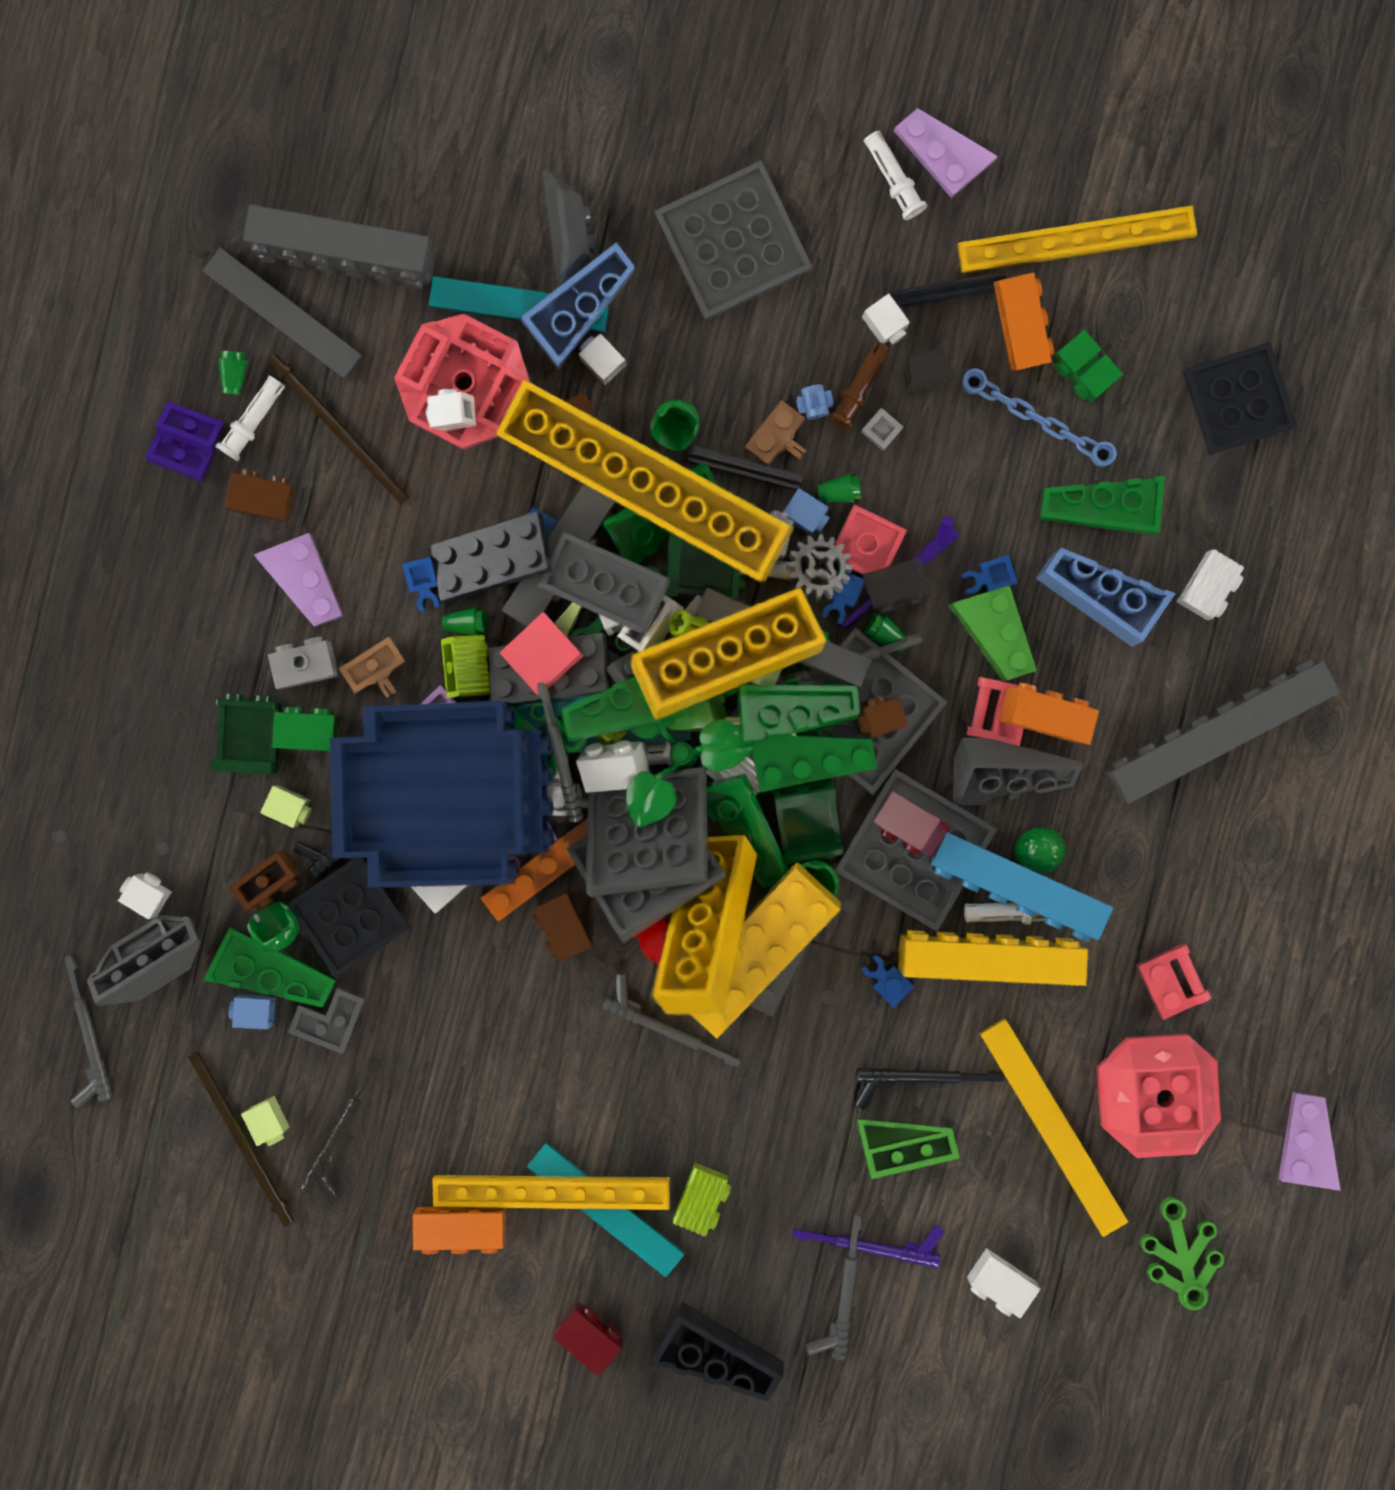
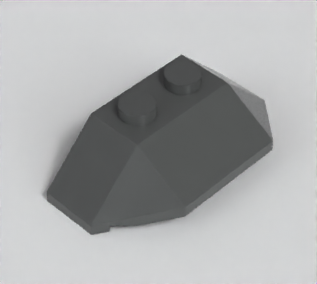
(567, 228)
(145, 960)

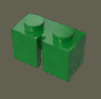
(1085, 368)
(304, 731)

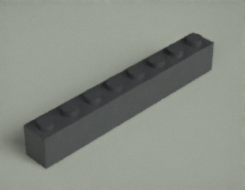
(1223, 731)

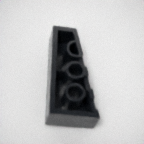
(716, 1354)

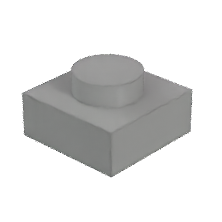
(882, 429)

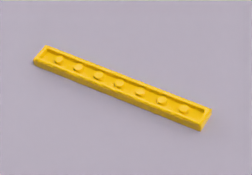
(1077, 239)
(1053, 1127)
(551, 1192)

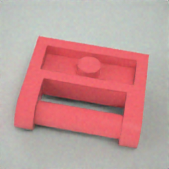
(999, 730)
(1164, 985)

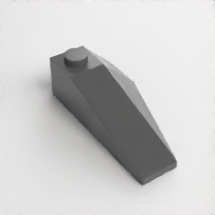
(998, 769)

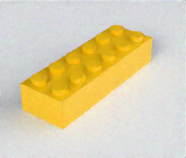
(727, 653)
(706, 935)
(772, 938)
(992, 959)

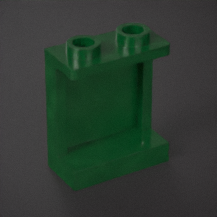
(695, 570)
(246, 735)
(808, 821)

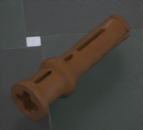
(853, 397)

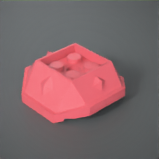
(459, 349)
(1130, 1087)

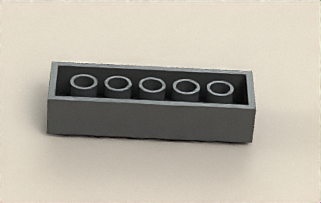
(340, 246)

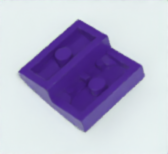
(185, 441)

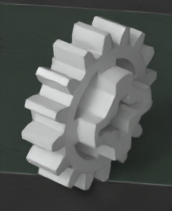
(828, 575)

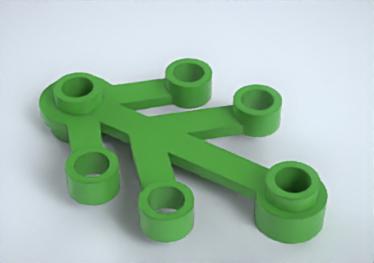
(1184, 1258)

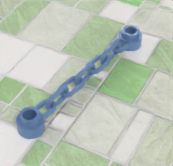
(996, 395)

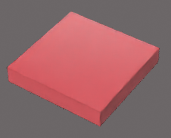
(869, 540)
(541, 653)

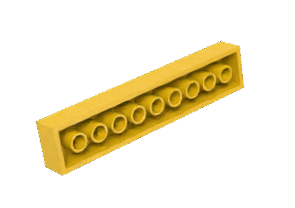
(644, 481)

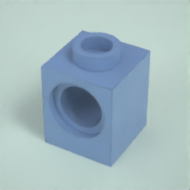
(807, 512)
(253, 1011)

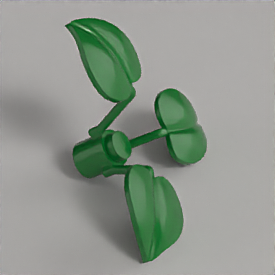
(652, 798)

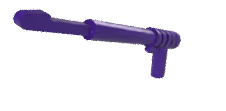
(944, 537)
(912, 1252)

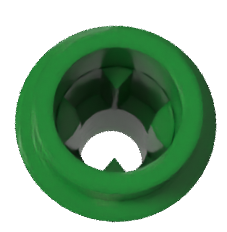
(232, 371)
(842, 489)
(466, 622)
(883, 631)

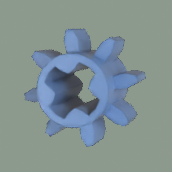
(815, 401)

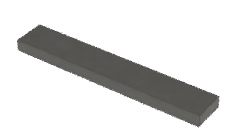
(282, 313)
(832, 661)

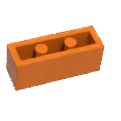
(1023, 321)
(1049, 714)
(458, 1229)

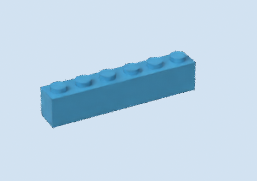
(1022, 886)

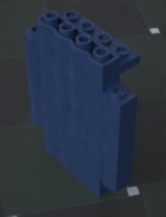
(441, 794)

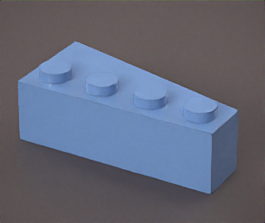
(574, 307)
(1106, 595)

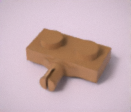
(777, 435)
(374, 667)

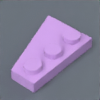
(943, 151)
(303, 578)
(1308, 1144)

